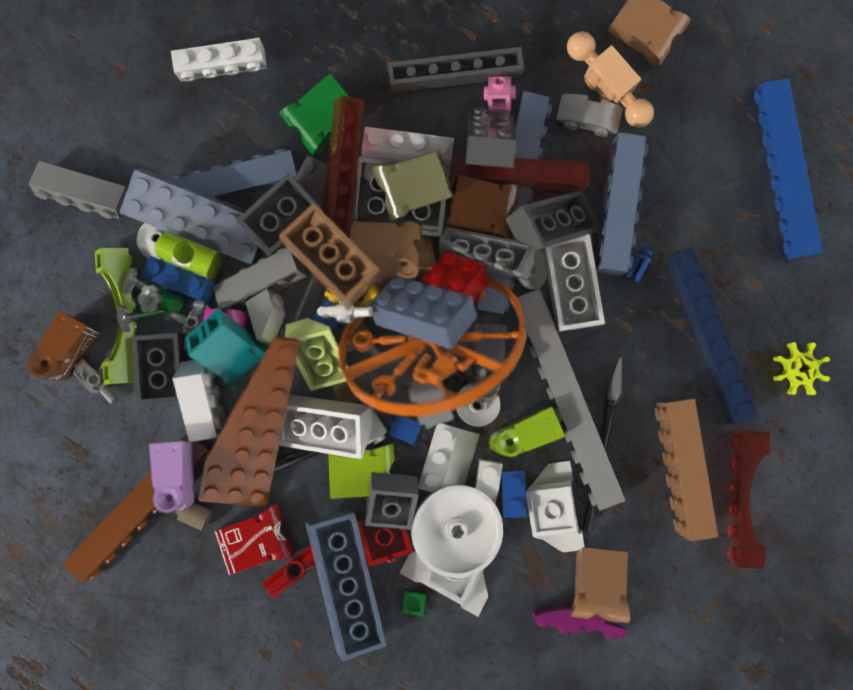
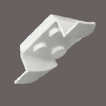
(553, 508)
(467, 591)

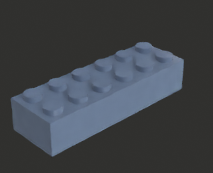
(620, 204)
(187, 214)
(346, 584)

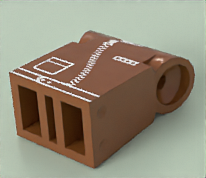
(61, 347)

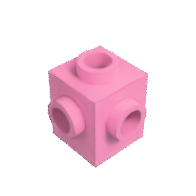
(499, 93)

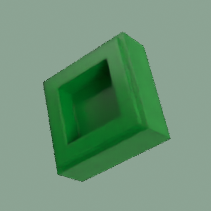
(414, 602)

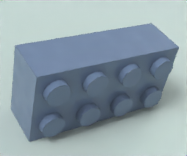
(423, 311)

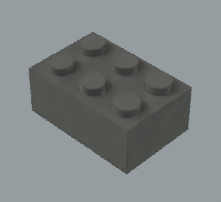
(274, 213)
(155, 364)

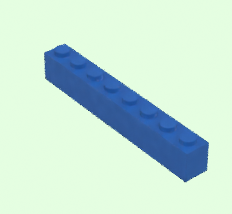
(788, 169)

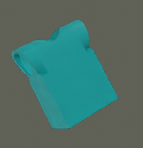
(225, 347)

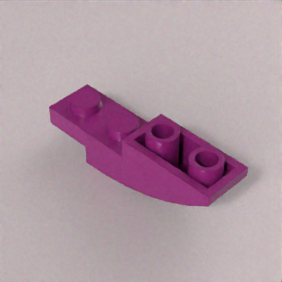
(559, 617)

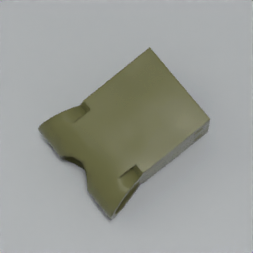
(413, 183)

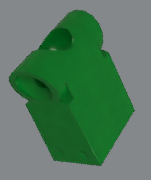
(314, 114)

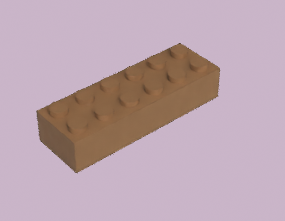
(686, 469)

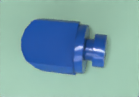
(643, 257)

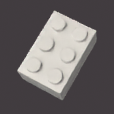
(198, 400)

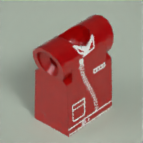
(254, 541)

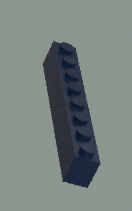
(711, 337)

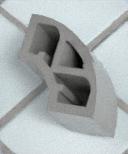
(597, 116)

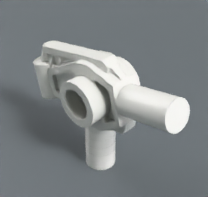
(343, 314)

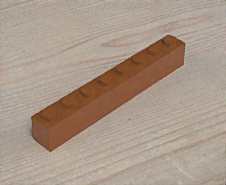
(120, 525)

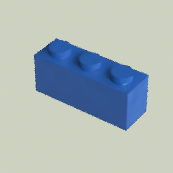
(178, 279)

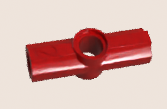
(284, 577)

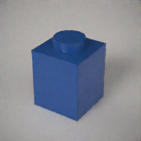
(404, 428)

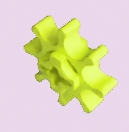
(795, 362)

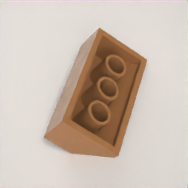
(330, 255)

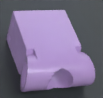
(172, 475)

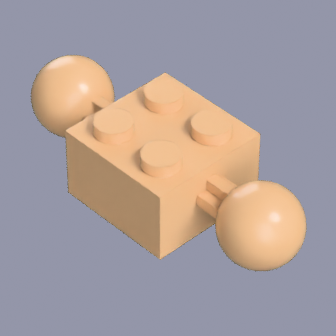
(611, 78)

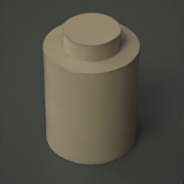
(195, 516)

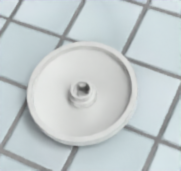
(457, 531)

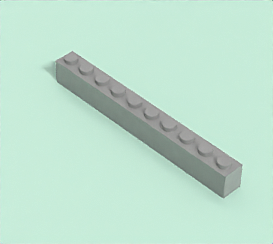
(570, 402)

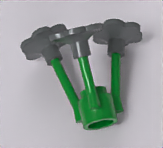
(148, 299)

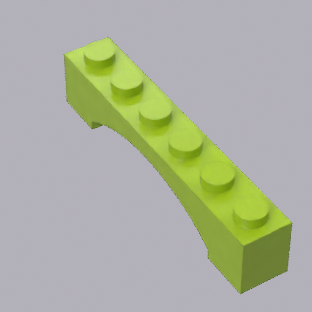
(114, 266)

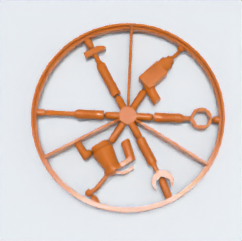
(442, 368)

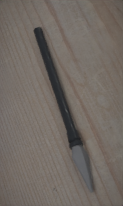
(613, 393)

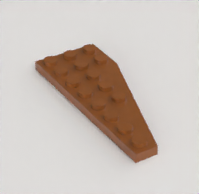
(246, 449)

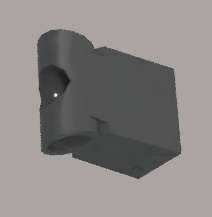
(491, 348)

